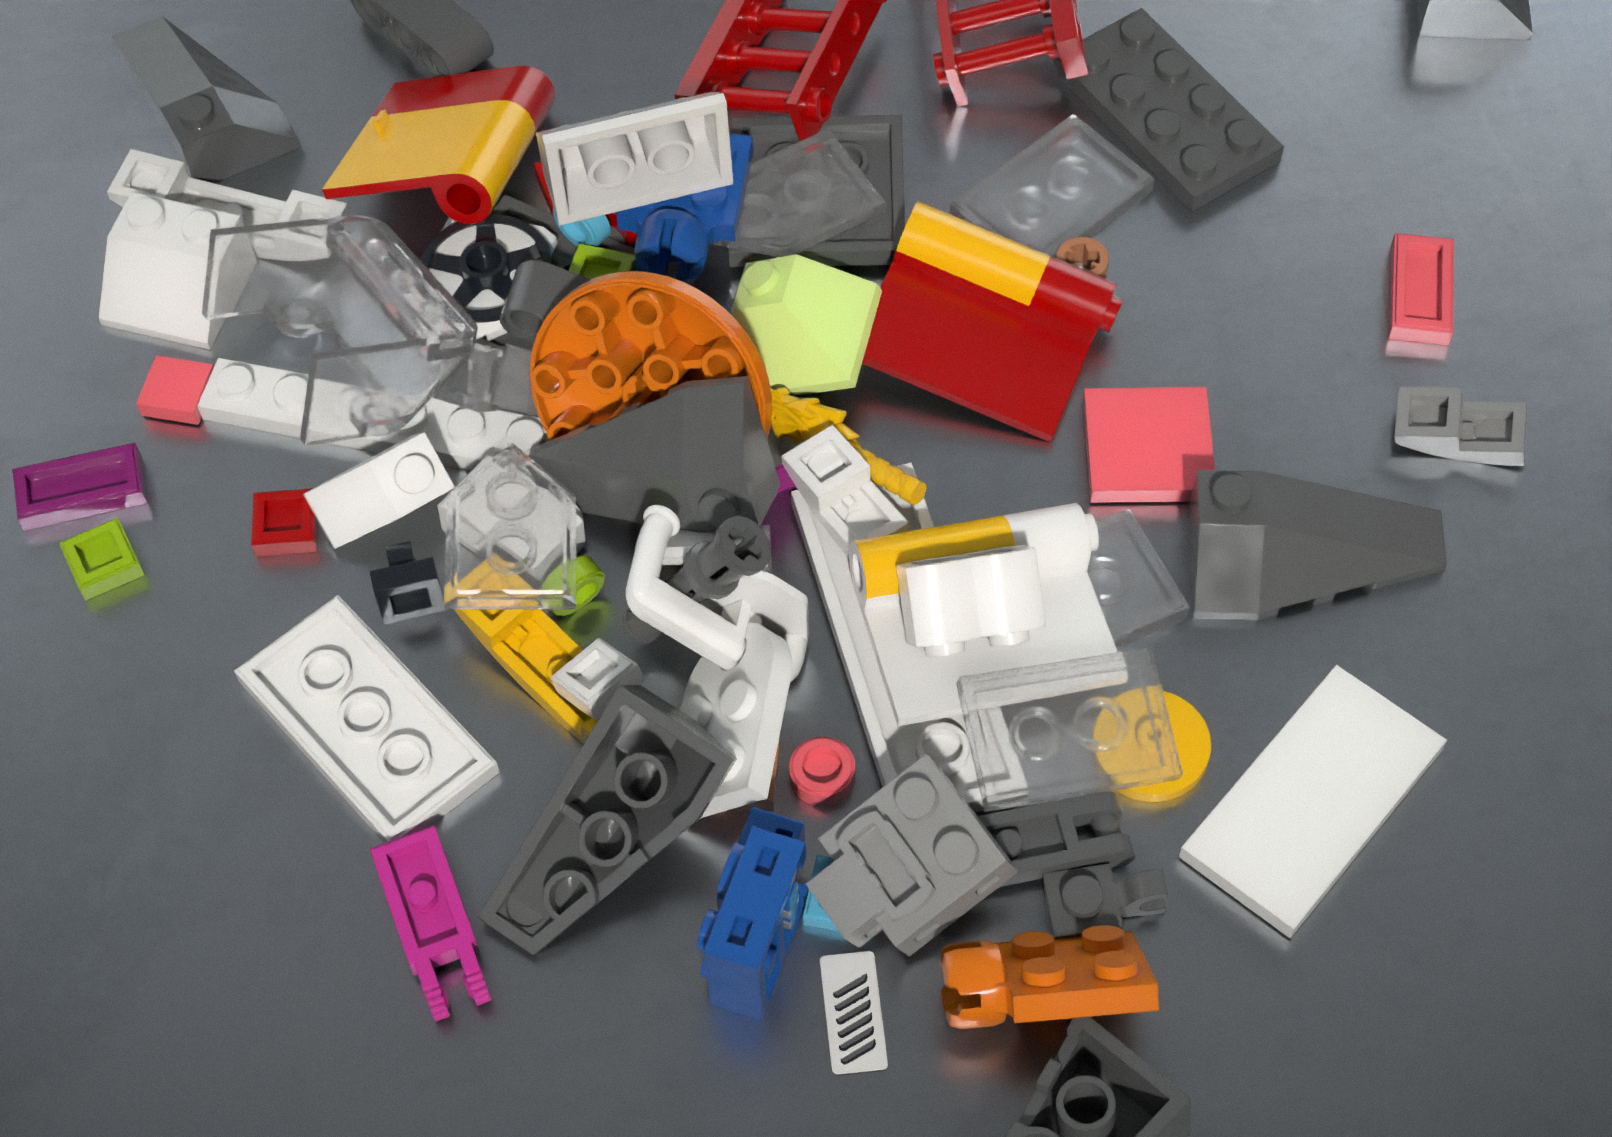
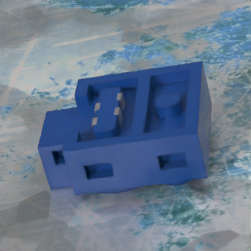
(755, 915)

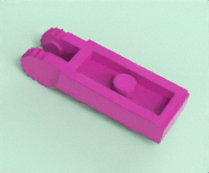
(429, 914)

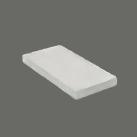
(366, 722)
(1312, 800)

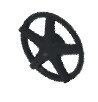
(485, 262)

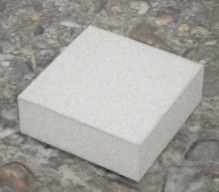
(595, 676)

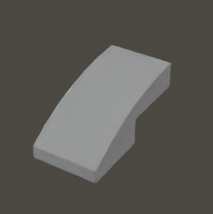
(1470, 431)

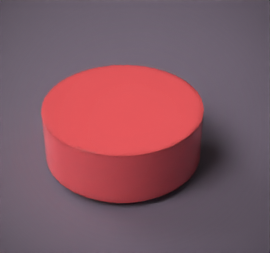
(822, 771)

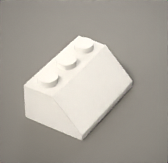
(637, 157)

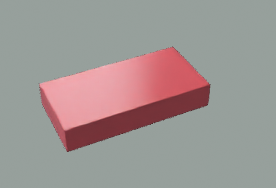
(1421, 289)

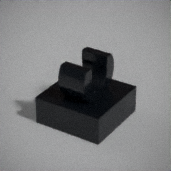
(407, 586)

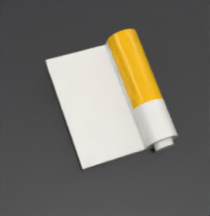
(1075, 627)

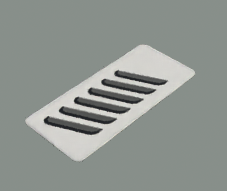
(853, 1013)

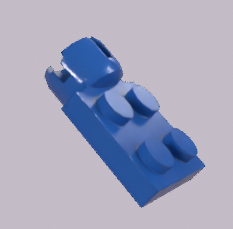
(688, 225)

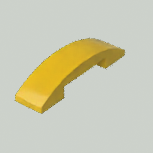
(531, 651)

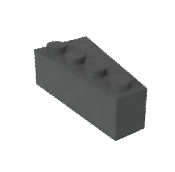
(1102, 1091)

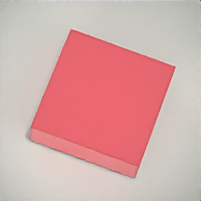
(174, 389)

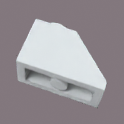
(379, 490)

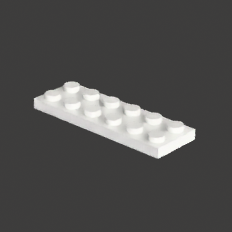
(891, 745)

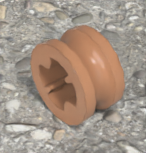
(1085, 250)

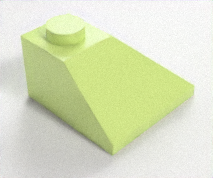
(806, 322)

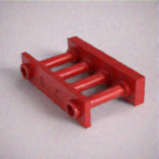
(1058, 40)
(734, 49)

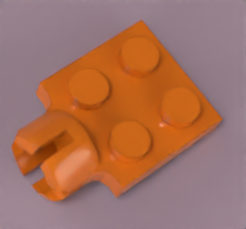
(1046, 978)

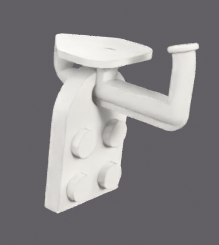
(748, 651)

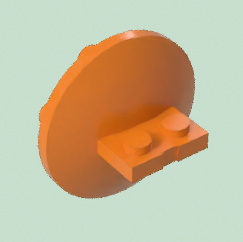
(630, 343)

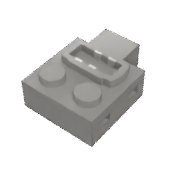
(908, 861)

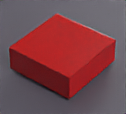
(283, 523)

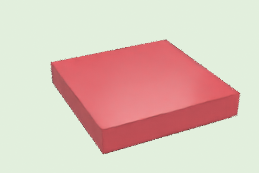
(1146, 442)

